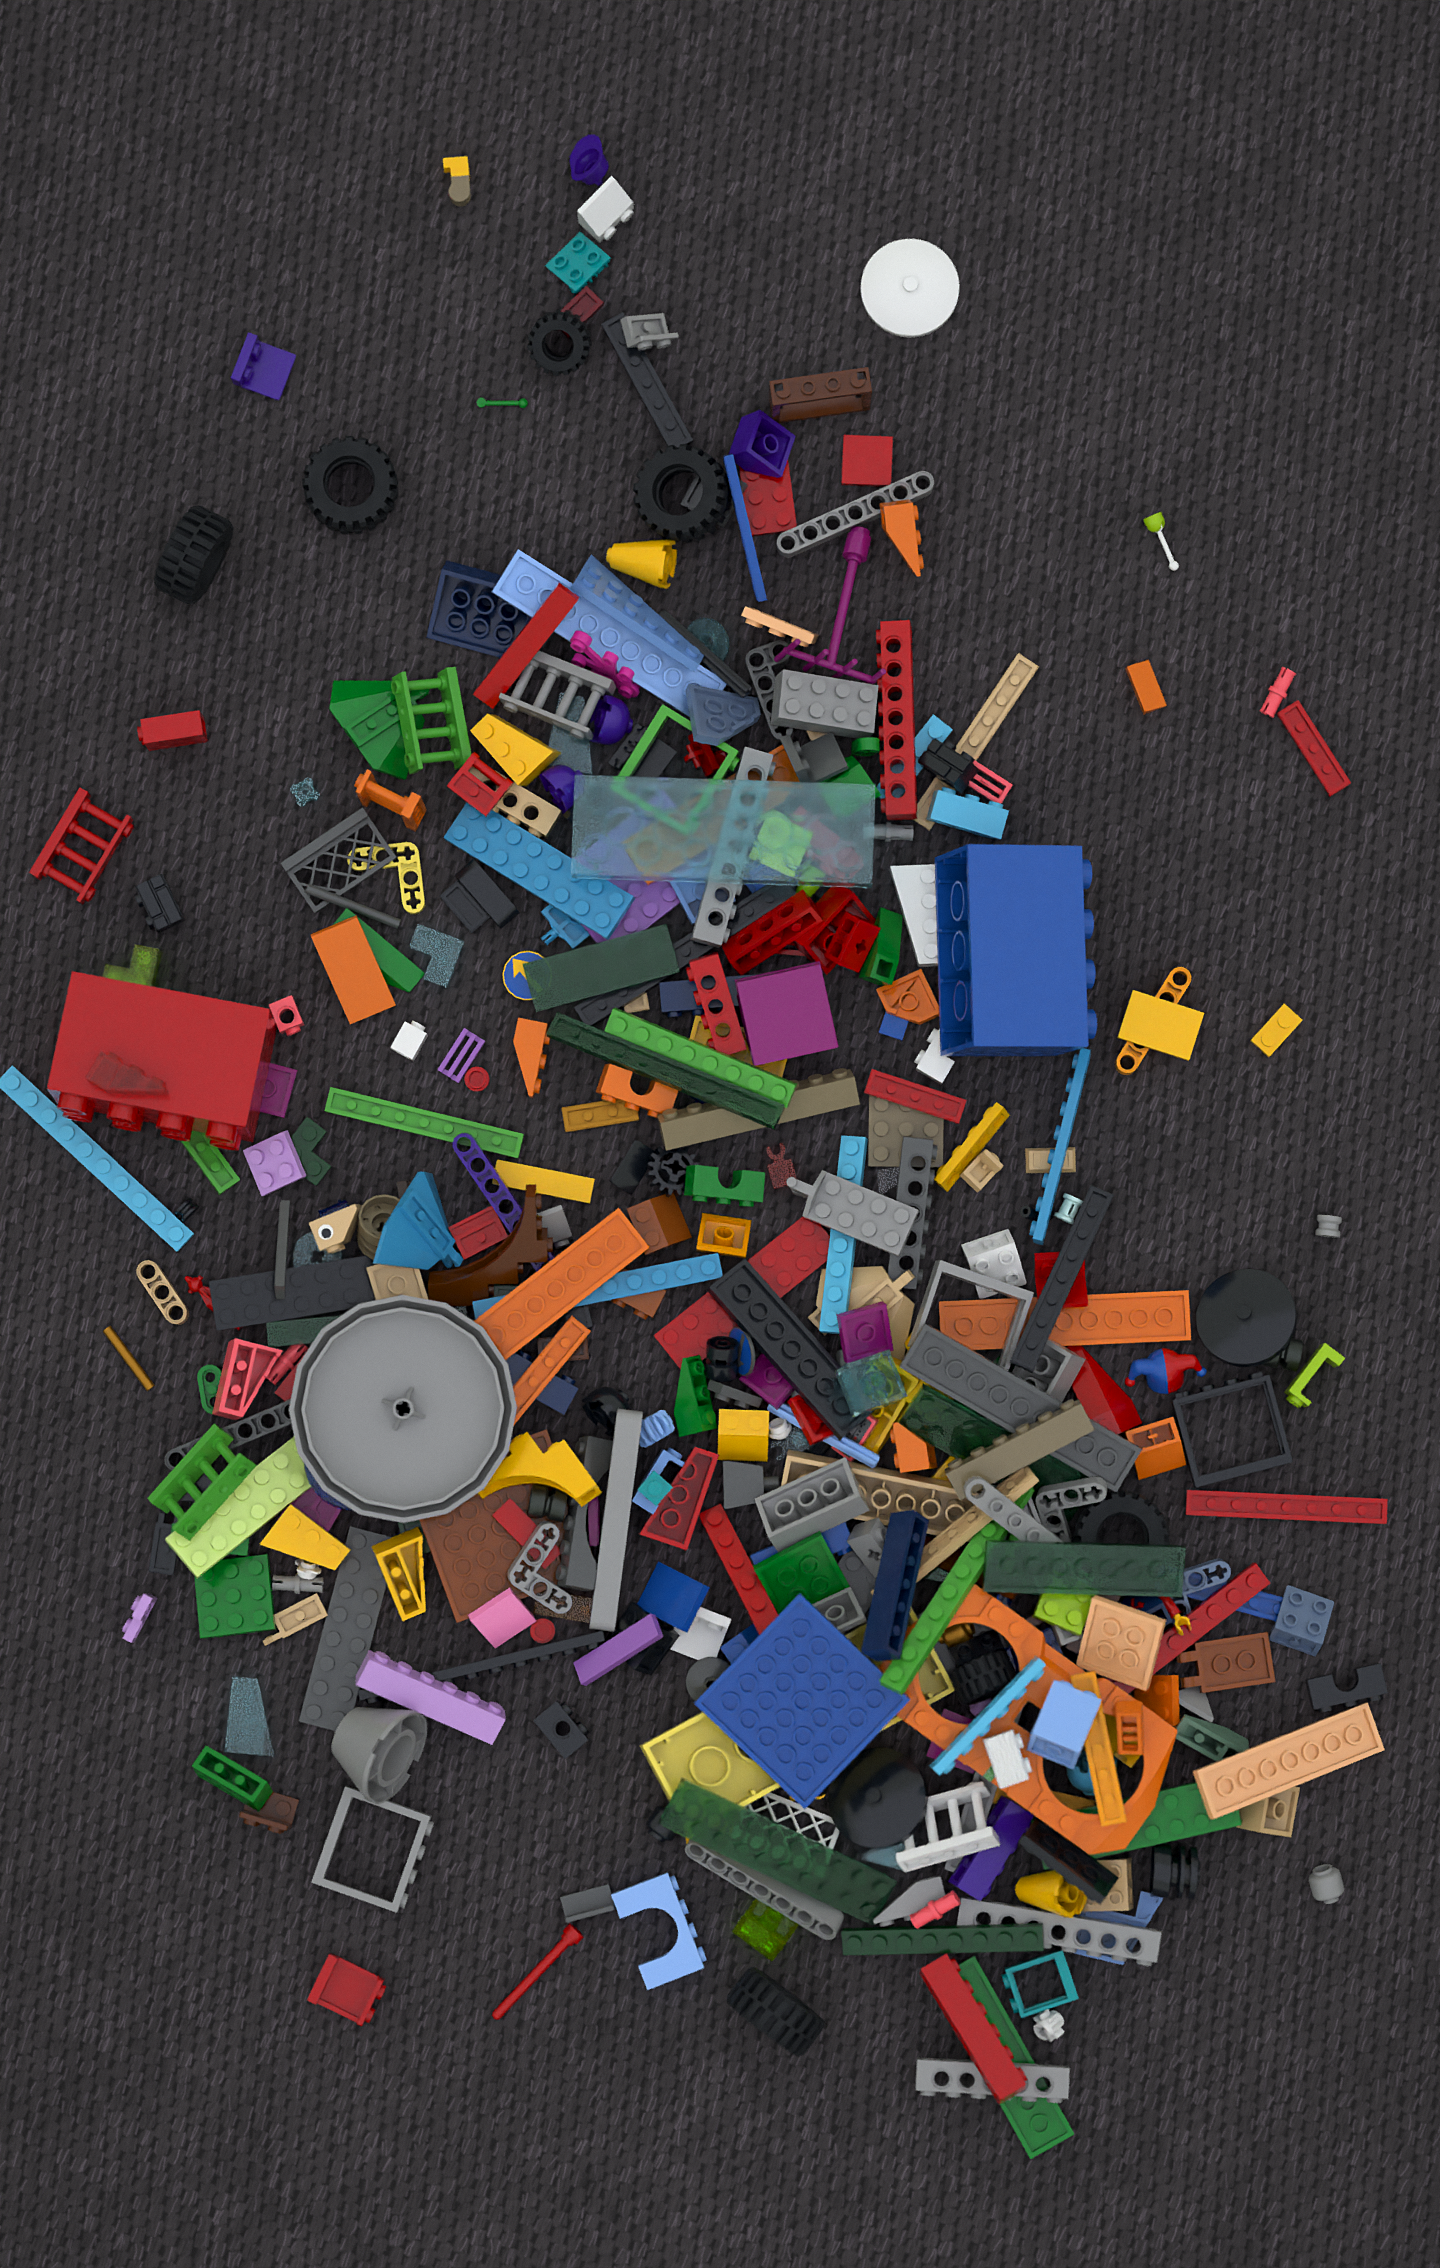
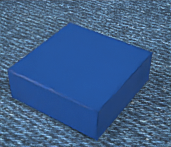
(893, 1027)

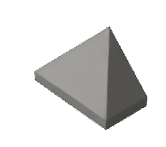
(1196, 1702)

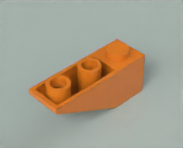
(899, 525)
(529, 1046)

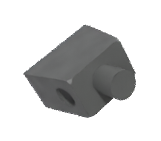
(745, 1483)

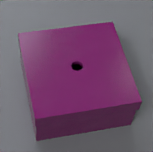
(786, 1013)

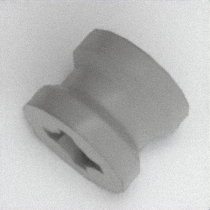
(1328, 1226)

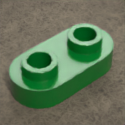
(208, 1389)

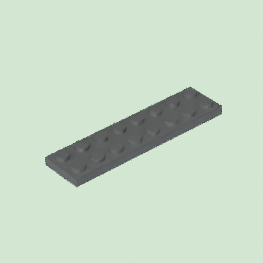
(346, 1633)

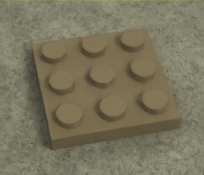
(886, 1130)

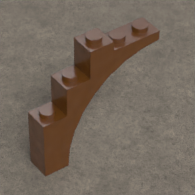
(501, 1266)

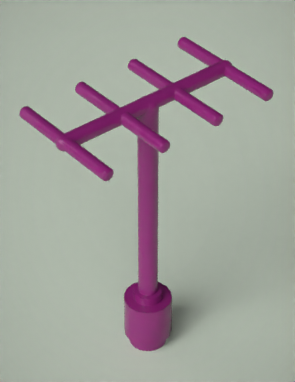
(855, 553)

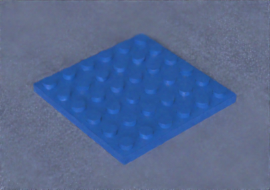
(801, 1701)

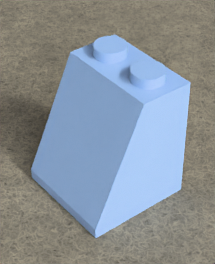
(1064, 1724)

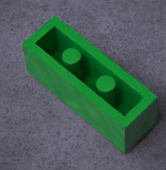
(232, 1778)

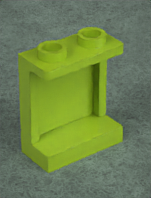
(1321, 1354)

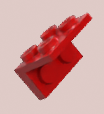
(1042, 1268)

